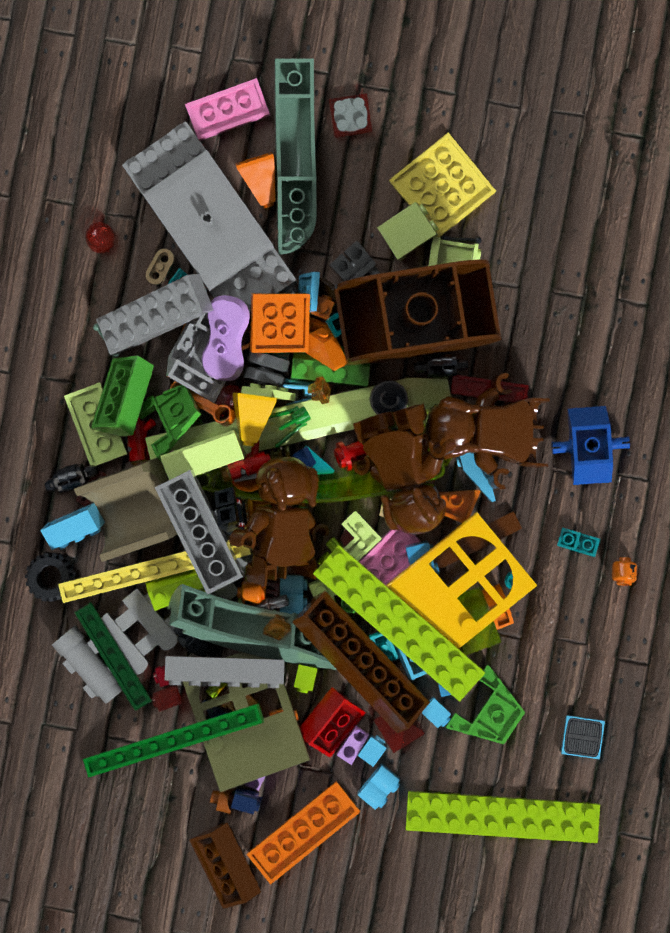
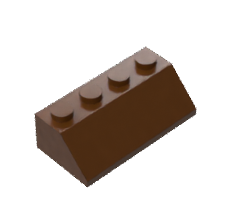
(225, 866)

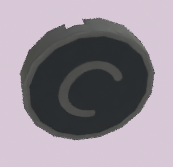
(388, 397)

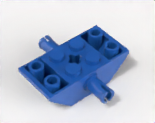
(594, 464)

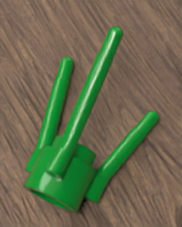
(299, 417)

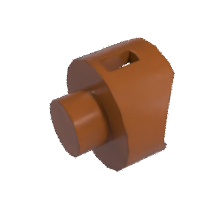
(221, 799)

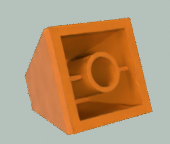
(260, 177)

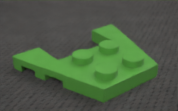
(177, 414)
(497, 716)

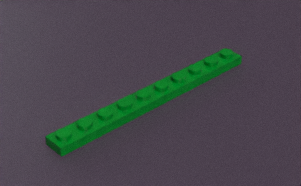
(173, 740)

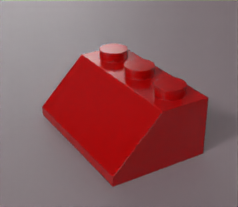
(331, 722)

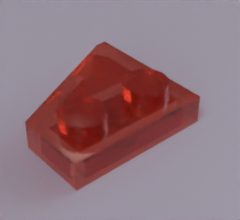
(399, 740)

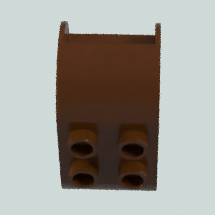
(417, 312)

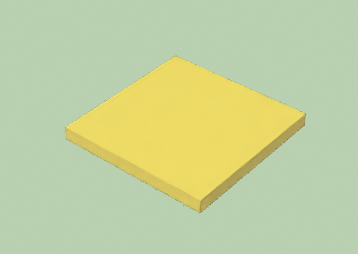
(444, 183)

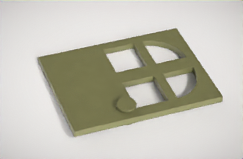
(256, 749)

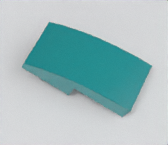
(578, 542)

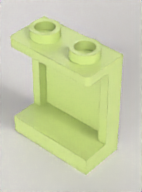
(408, 230)
(449, 251)

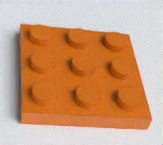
(279, 322)

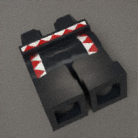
(231, 511)

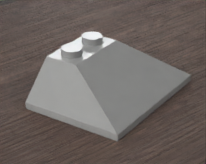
(186, 360)

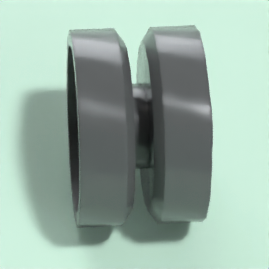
(265, 370)

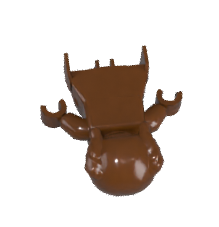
(489, 429)
(403, 462)
(282, 531)

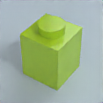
(305, 678)

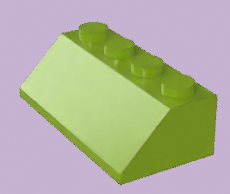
(161, 589)

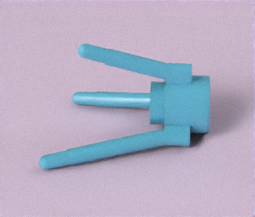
(301, 385)

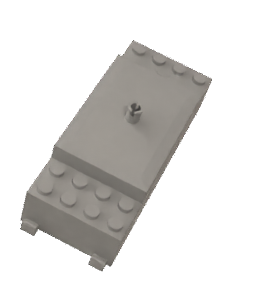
(208, 218)

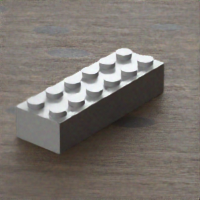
(155, 314)
(199, 531)
(224, 671)

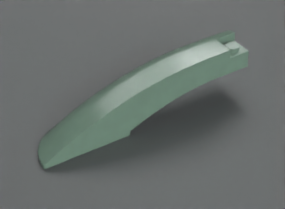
(294, 152)
(240, 627)

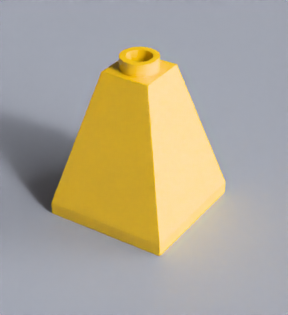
(252, 415)

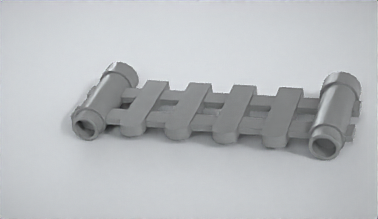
(83, 656)

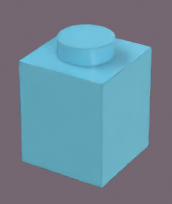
(436, 713)
(372, 749)

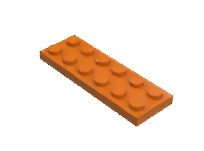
(303, 832)

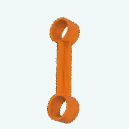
(211, 407)

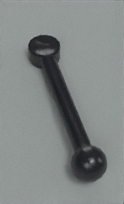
(477, 240)

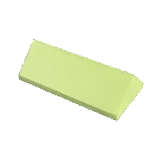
(204, 455)

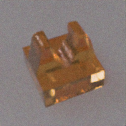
(320, 390)
(276, 628)

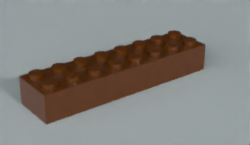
(361, 662)

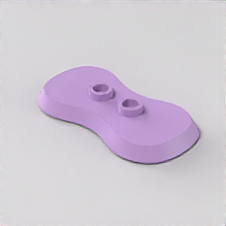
(223, 353)

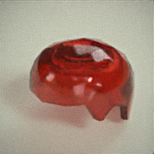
(99, 237)

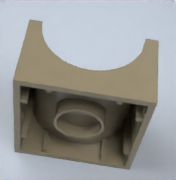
(130, 508)

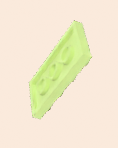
(98, 445)

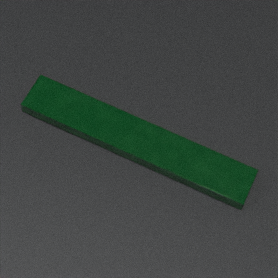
(113, 656)

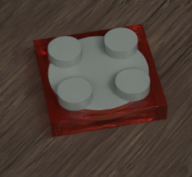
(350, 115)

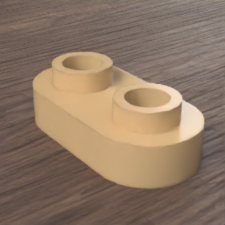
(160, 267)

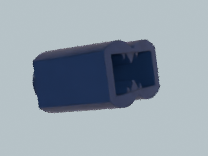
(246, 800)

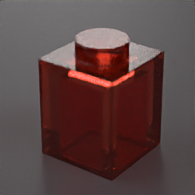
(166, 698)

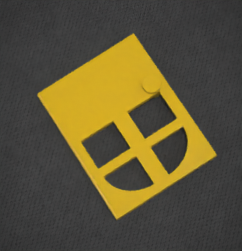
(439, 603)

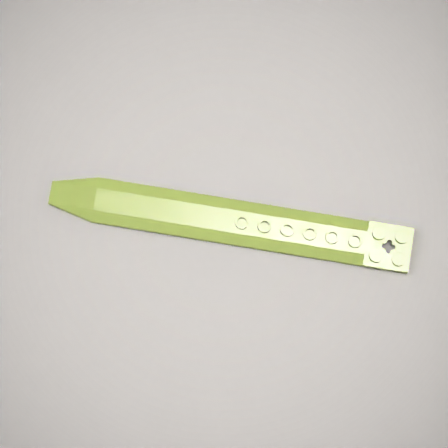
(325, 420)

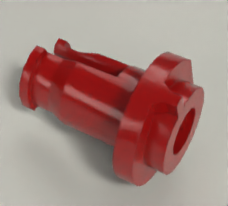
(348, 454)

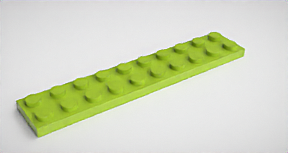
(399, 622)
(502, 816)

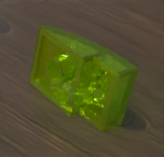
(476, 605)

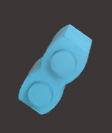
(294, 588)
(379, 786)

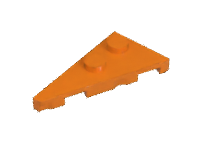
(460, 503)

